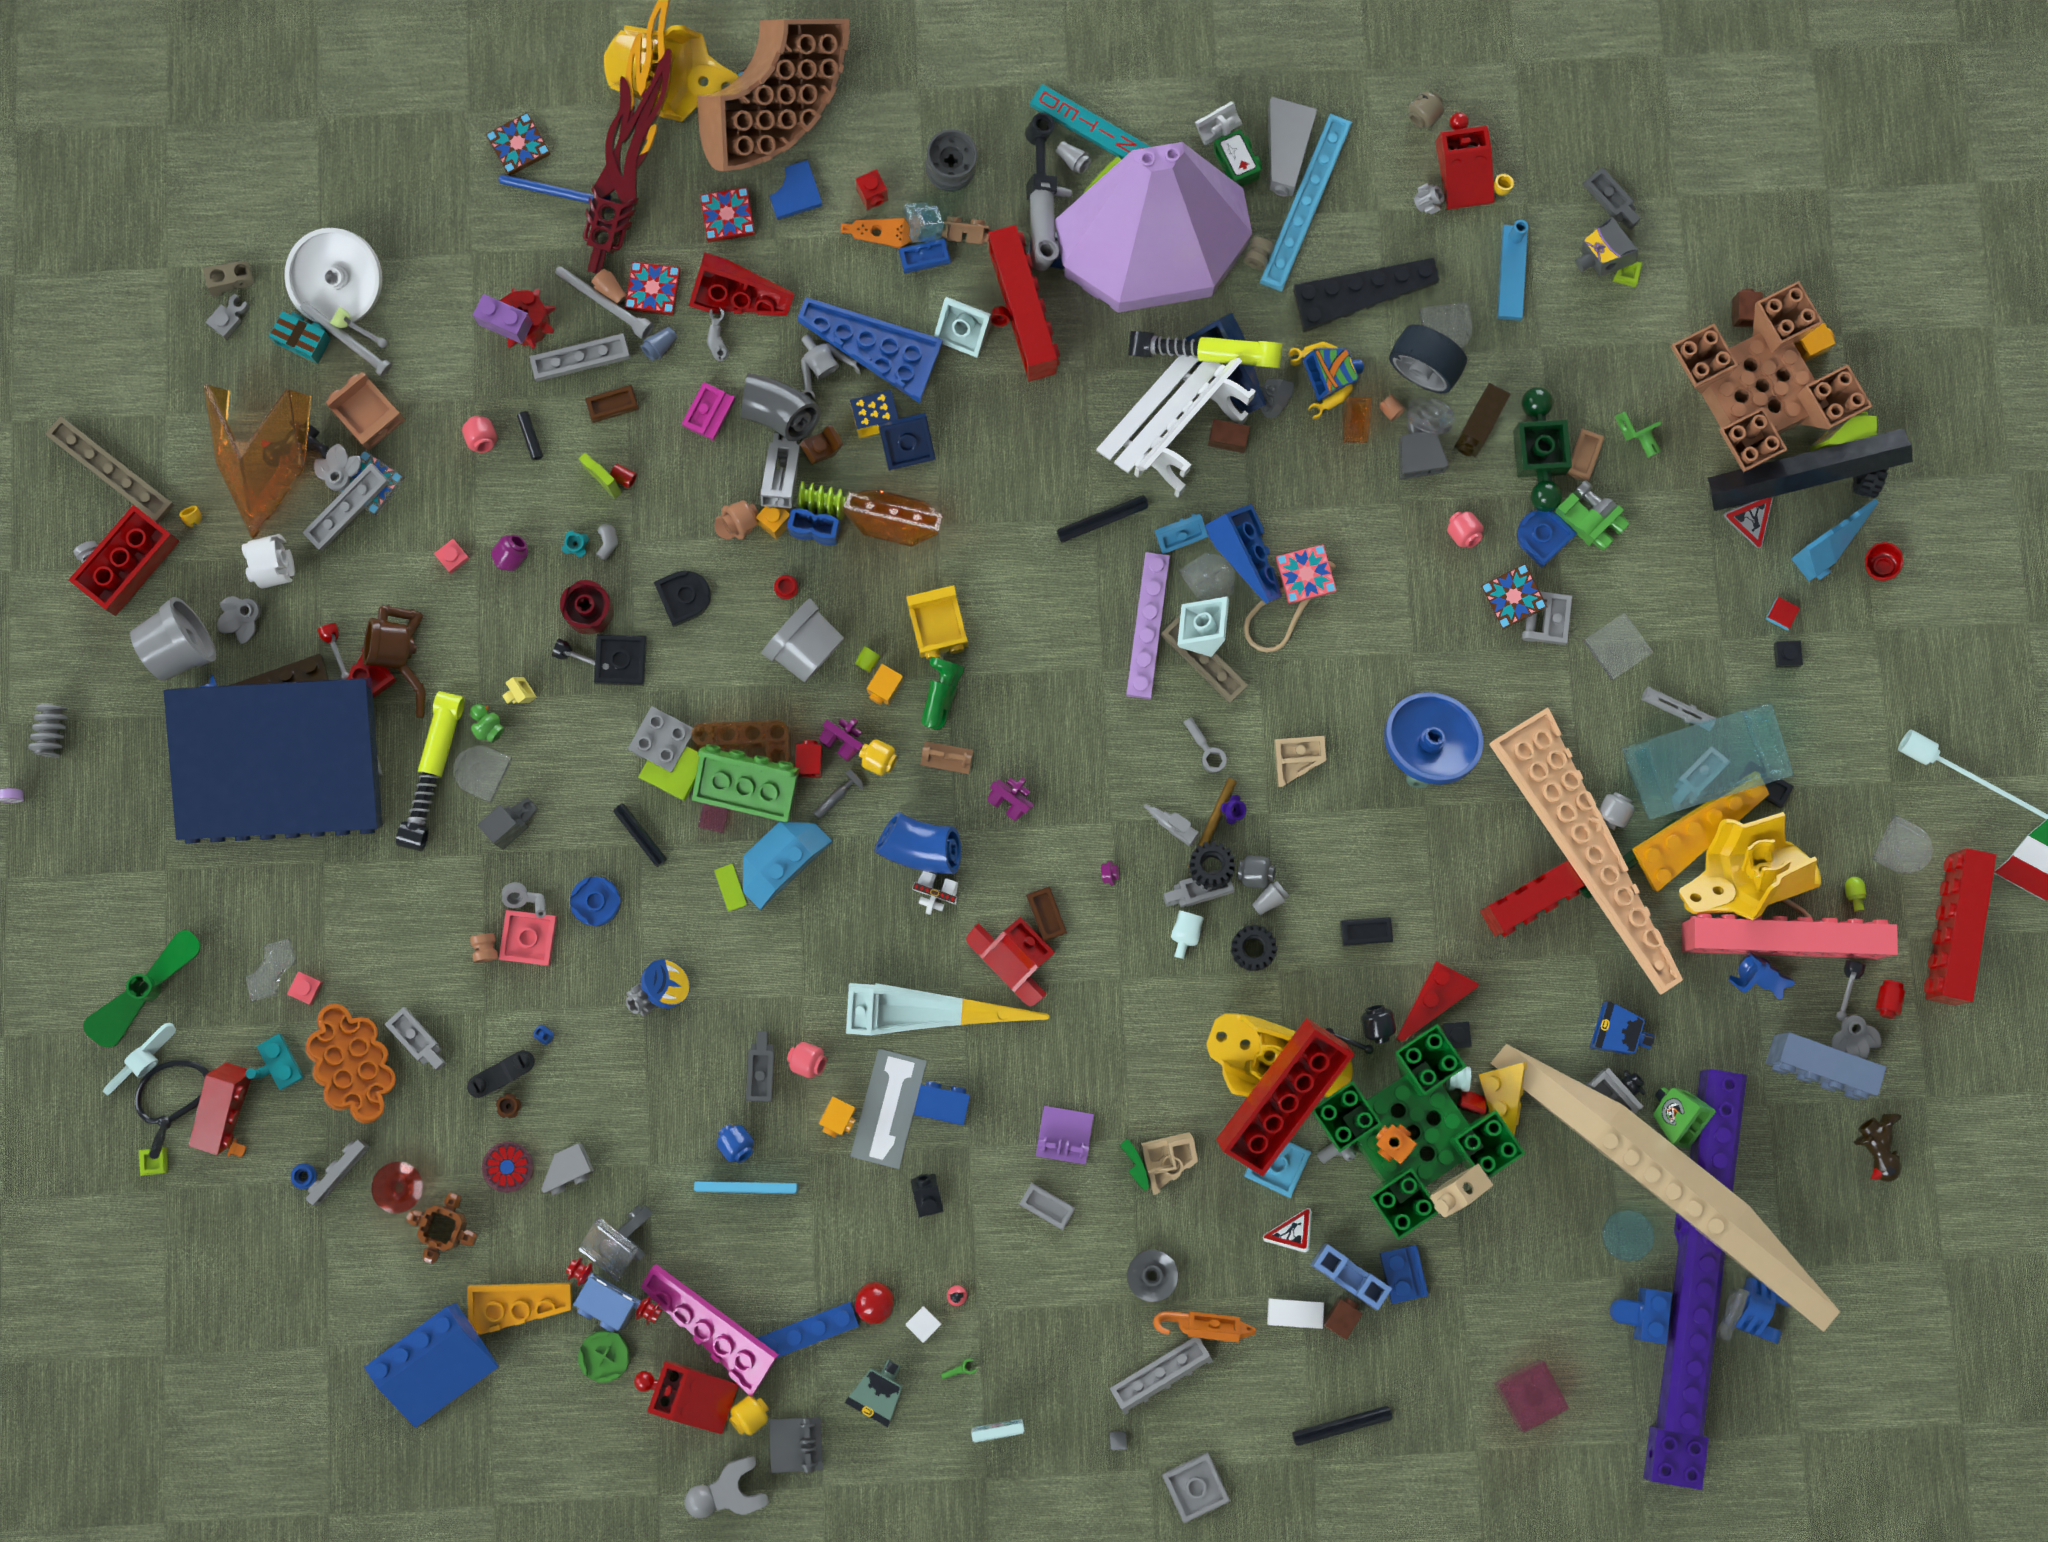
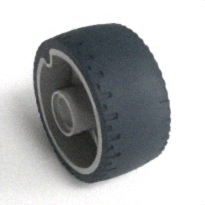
(1428, 358)

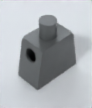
(1420, 454)

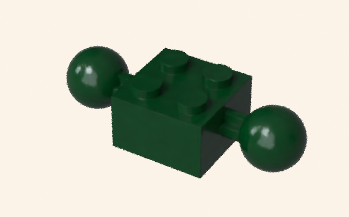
(1542, 449)

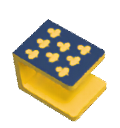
(871, 411)

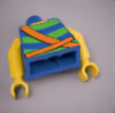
(1330, 373)

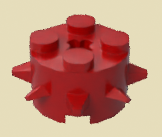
(538, 313)

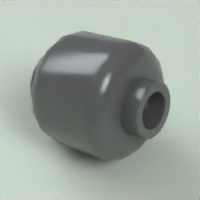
(1256, 871)

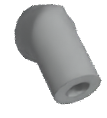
(609, 540)
(1330, 1151)

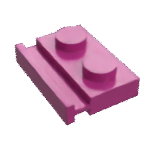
(708, 411)

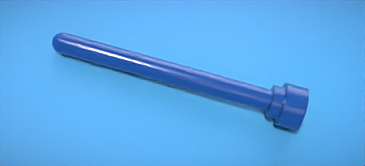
(547, 189)

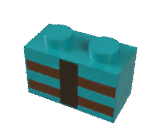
(299, 336)

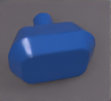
(543, 1034)

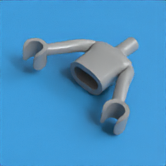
(821, 362)

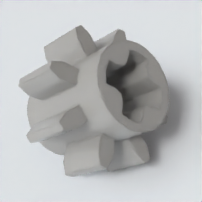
(1429, 198)
(639, 1001)

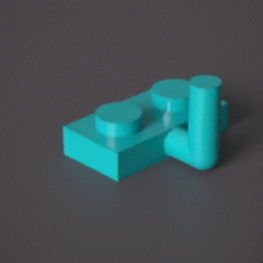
(278, 1062)

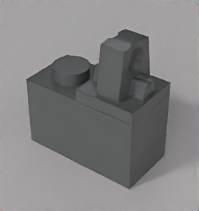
(508, 823)

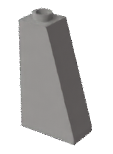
(1287, 140)

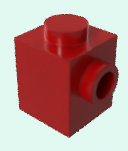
(871, 189)

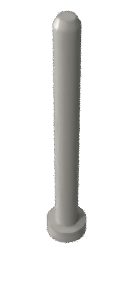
(381, 366)

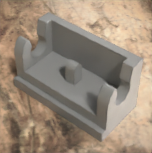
(1610, 1086)

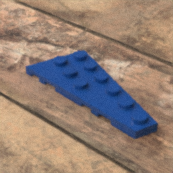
(890, 351)

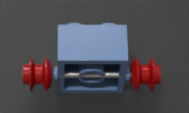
(607, 1302)

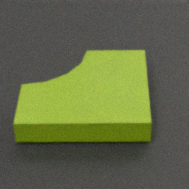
(600, 475)

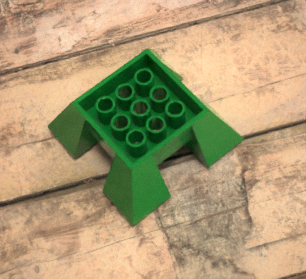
(1452, 1141)

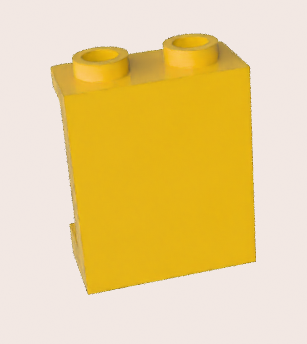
(937, 622)

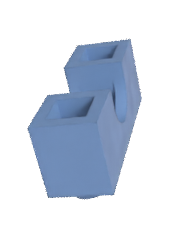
(1350, 1276)

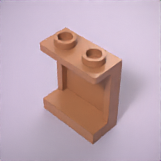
(364, 410)

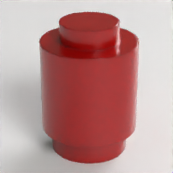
(1890, 999)

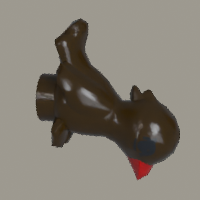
(1878, 1140)

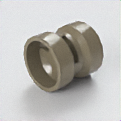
(1259, 252)

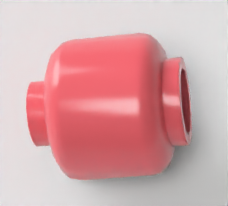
(479, 434)
(1465, 529)
(807, 1060)

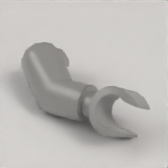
(714, 340)

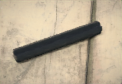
(1102, 518)
(1342, 1425)

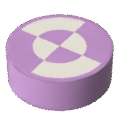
(11, 795)

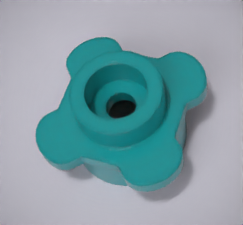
(572, 537)

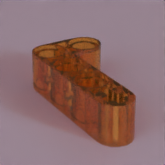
(740, 739)

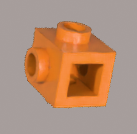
(1400, 1152)

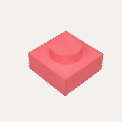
(451, 556)
(305, 988)

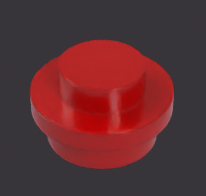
(786, 587)

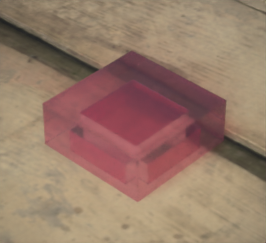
(713, 818)

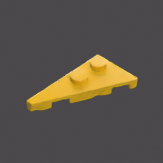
(1503, 1092)

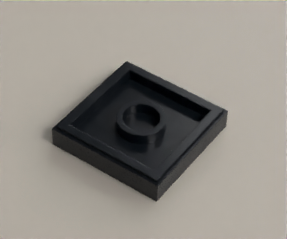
(625, 659)

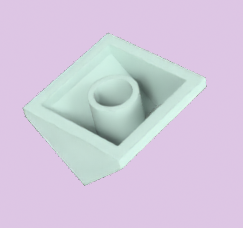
(963, 327)
(1203, 625)

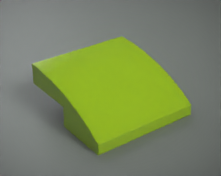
(679, 781)

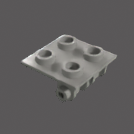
(661, 739)

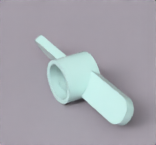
(143, 1058)

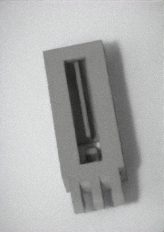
(780, 484)

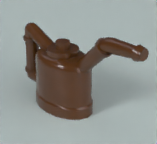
(392, 644)

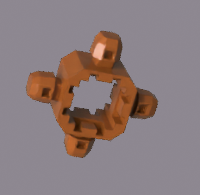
(425, 1220)

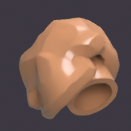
(736, 520)

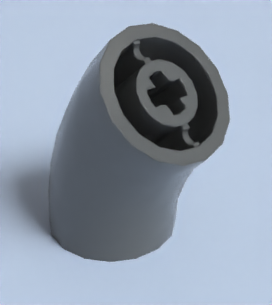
(779, 407)

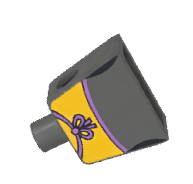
(1607, 249)

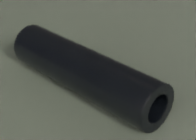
(529, 435)

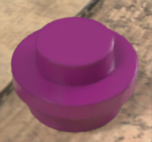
(1110, 873)

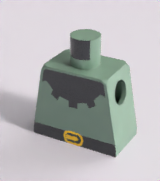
(877, 1393)

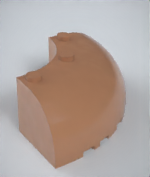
(790, 76)

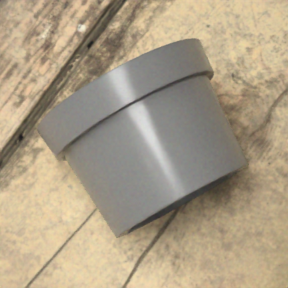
(173, 640)
(803, 642)

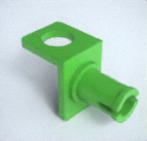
(1644, 435)

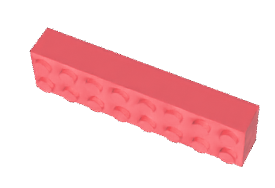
(1790, 938)

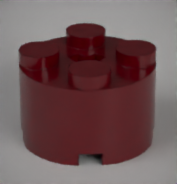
(580, 595)

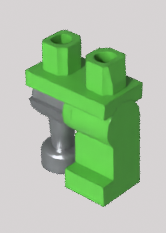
(1592, 523)

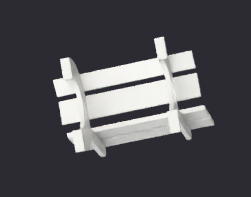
(1166, 419)

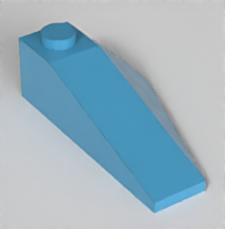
(1826, 550)

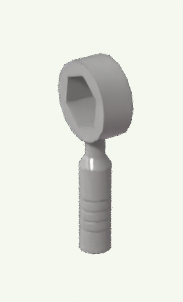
(1201, 741)

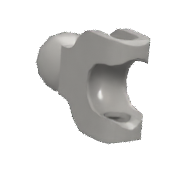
(725, 1493)

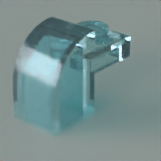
(924, 222)

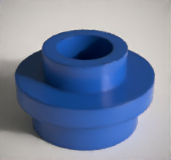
(296, 1176)

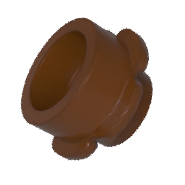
(501, 1105)

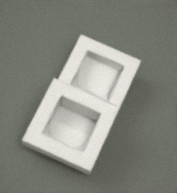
(1295, 1313)

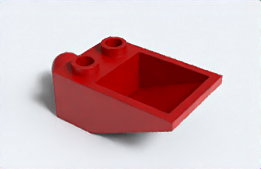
(1465, 170)
(694, 1398)

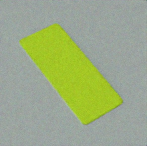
(730, 887)

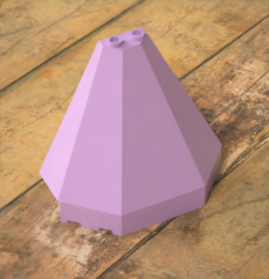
(1155, 230)

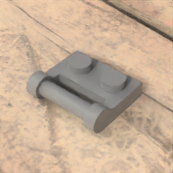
(1555, 621)

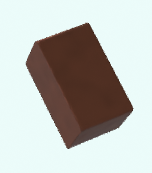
(1228, 436)

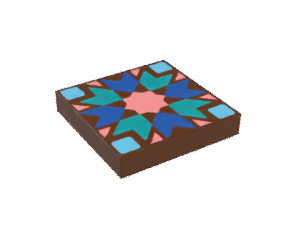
(518, 144)
(1514, 596)

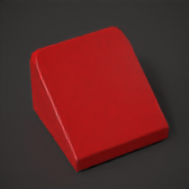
(1472, 1102)

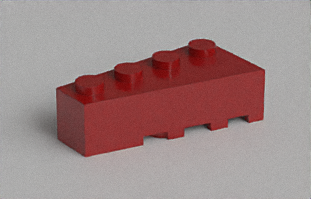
(1531, 899)

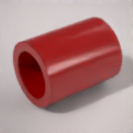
(623, 475)

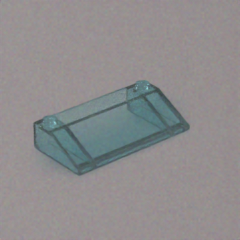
(1708, 760)

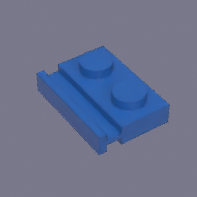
(1404, 1274)

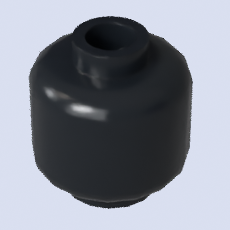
(1378, 1023)

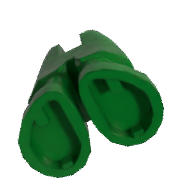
(941, 693)

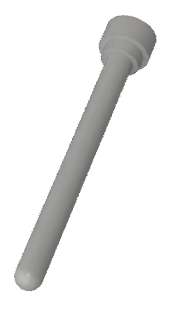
(641, 327)

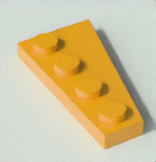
(514, 1304)

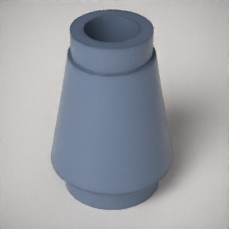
(658, 344)

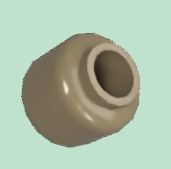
(1426, 109)

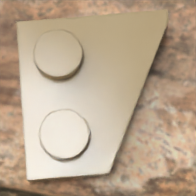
(1297, 756)

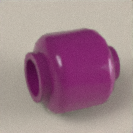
(509, 552)

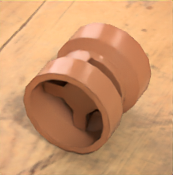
(483, 947)

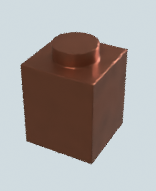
(1744, 307)
(1343, 1317)

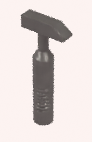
(837, 795)

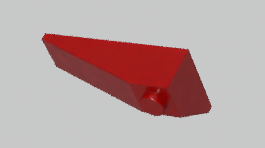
(736, 290)

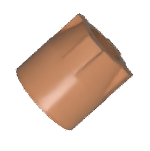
(1392, 407)

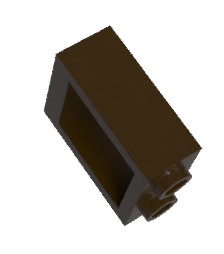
(1482, 420)

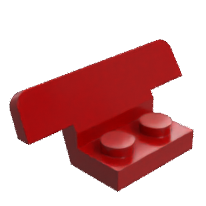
(1013, 957)

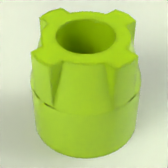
(867, 659)

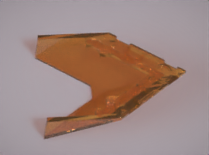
(264, 467)

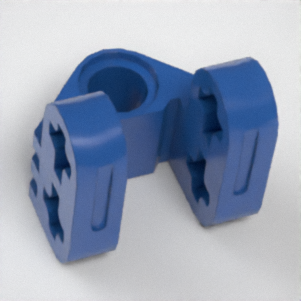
(1759, 1311)

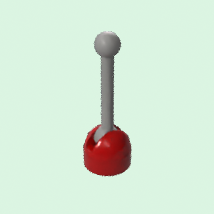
(329, 634)

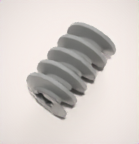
(47, 730)

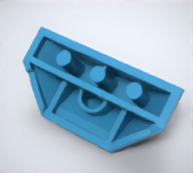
(780, 858)

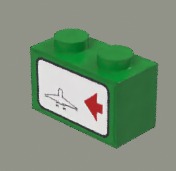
(1237, 158)

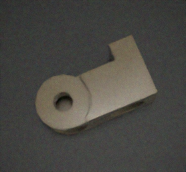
(228, 277)

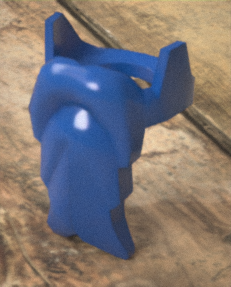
(1760, 972)

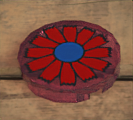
(507, 1167)

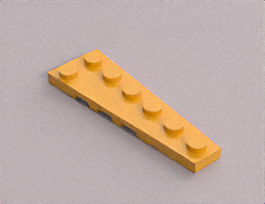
(1684, 840)

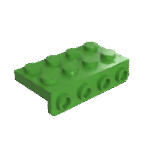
(745, 783)

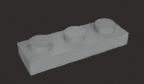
(336, 1172)

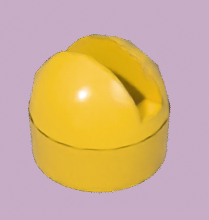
(1503, 184)
(190, 516)

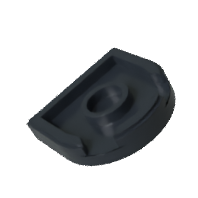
(683, 596)

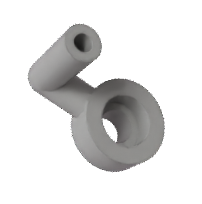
(518, 899)

